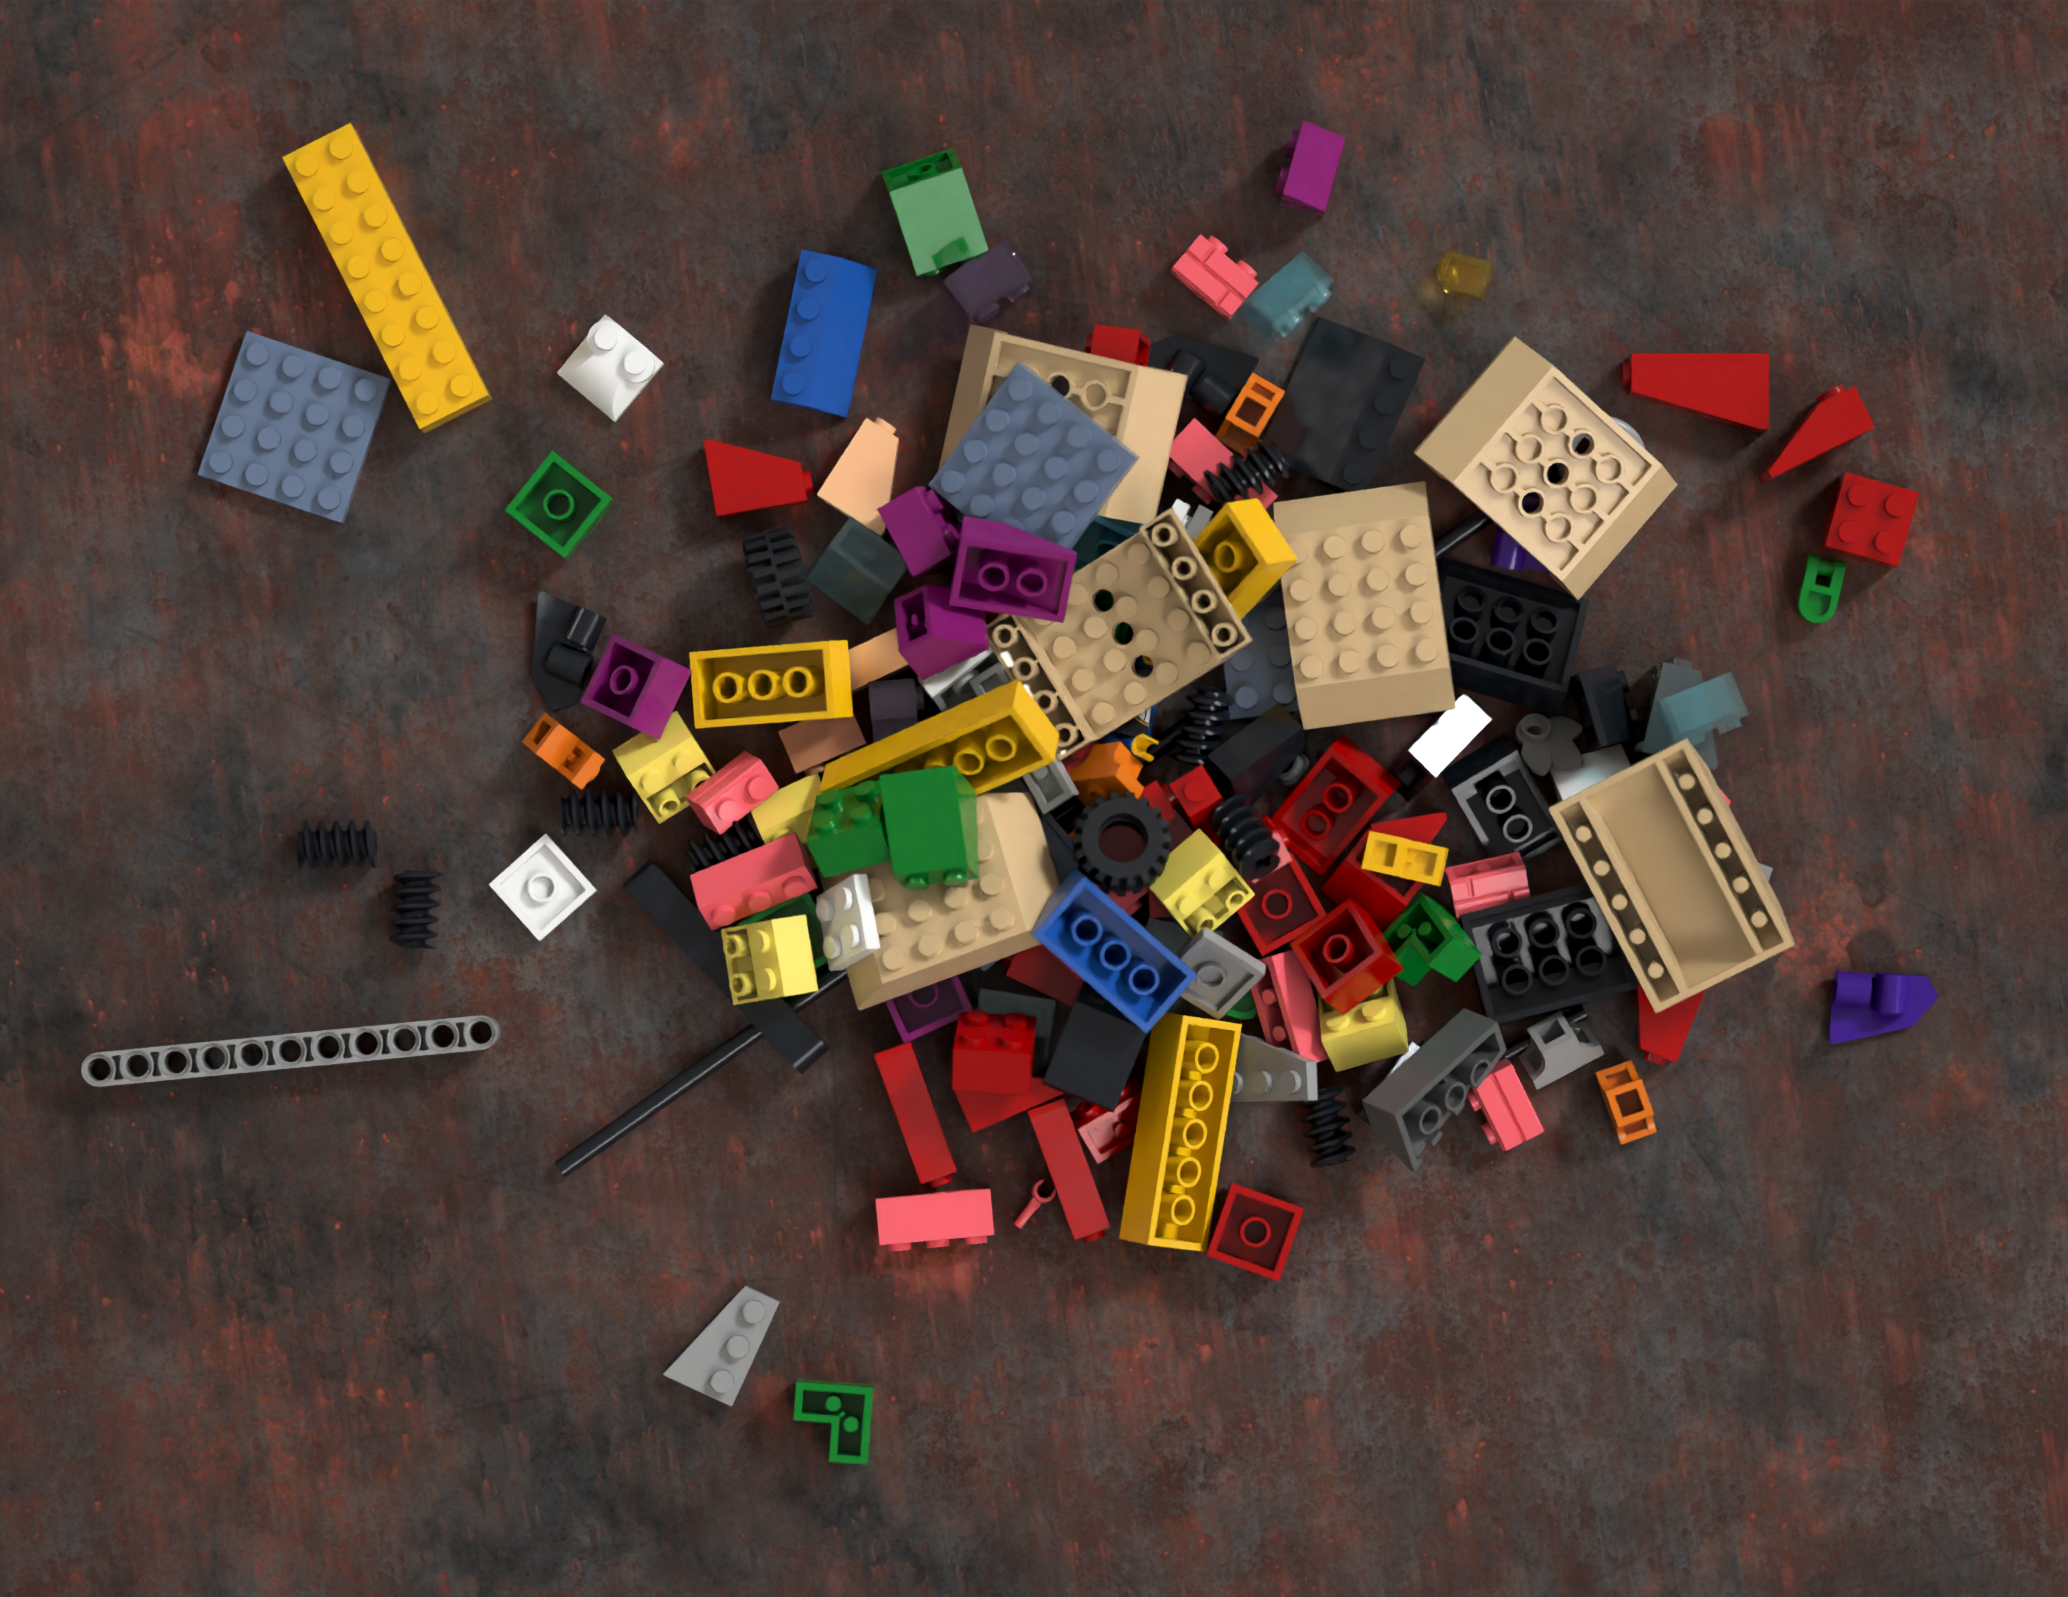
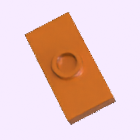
(1249, 414)
(1107, 770)
(1626, 1102)

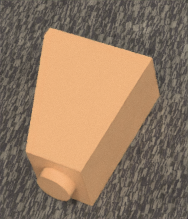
(864, 475)
(875, 660)

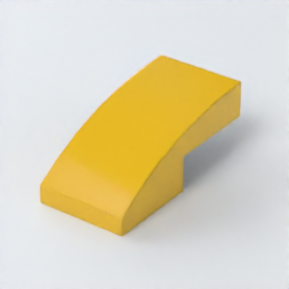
(1405, 858)

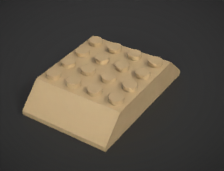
(1364, 606)
(1673, 874)
(960, 927)

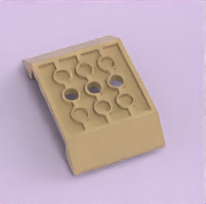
(1124, 398)
(1508, 435)
(1079, 667)

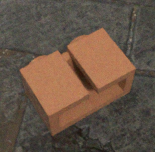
(819, 741)

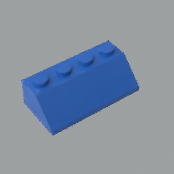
(824, 334)
(1112, 951)

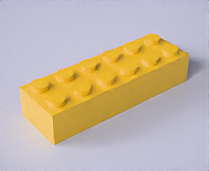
(985, 738)
(1180, 1132)

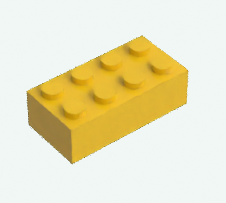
(1244, 553)
(771, 684)

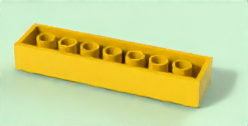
(387, 278)

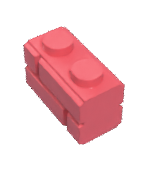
(1215, 276)
(732, 792)
(1486, 883)
(1505, 1107)

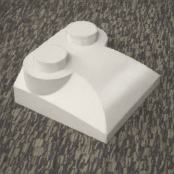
(610, 367)
(952, 685)

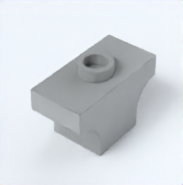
(1558, 1049)

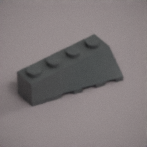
(1433, 1085)

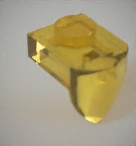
(1464, 275)

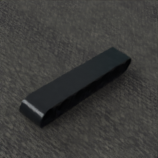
(705, 947)

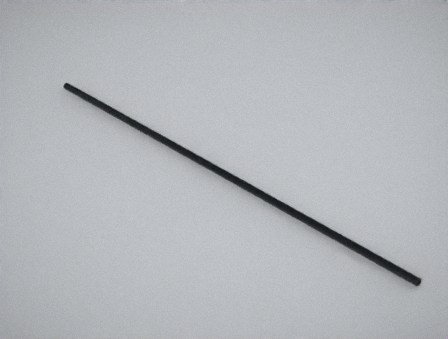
(829, 979)

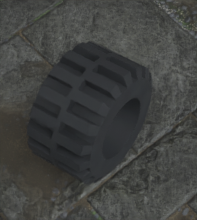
(778, 576)
(1123, 812)

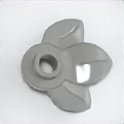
(1551, 745)

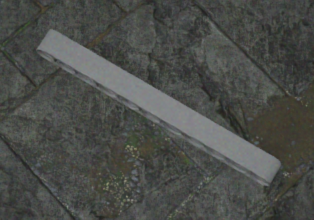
(273, 1046)

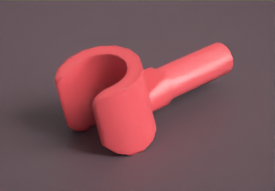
(1033, 1205)

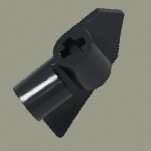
(1212, 371)
(563, 649)

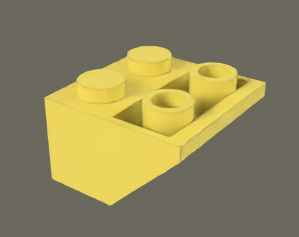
(665, 768)
(789, 812)
(1200, 885)
(769, 959)
(1366, 1032)

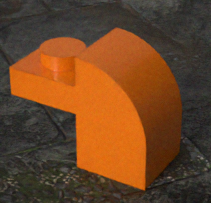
(563, 751)

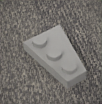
(1272, 1073)
(726, 1348)

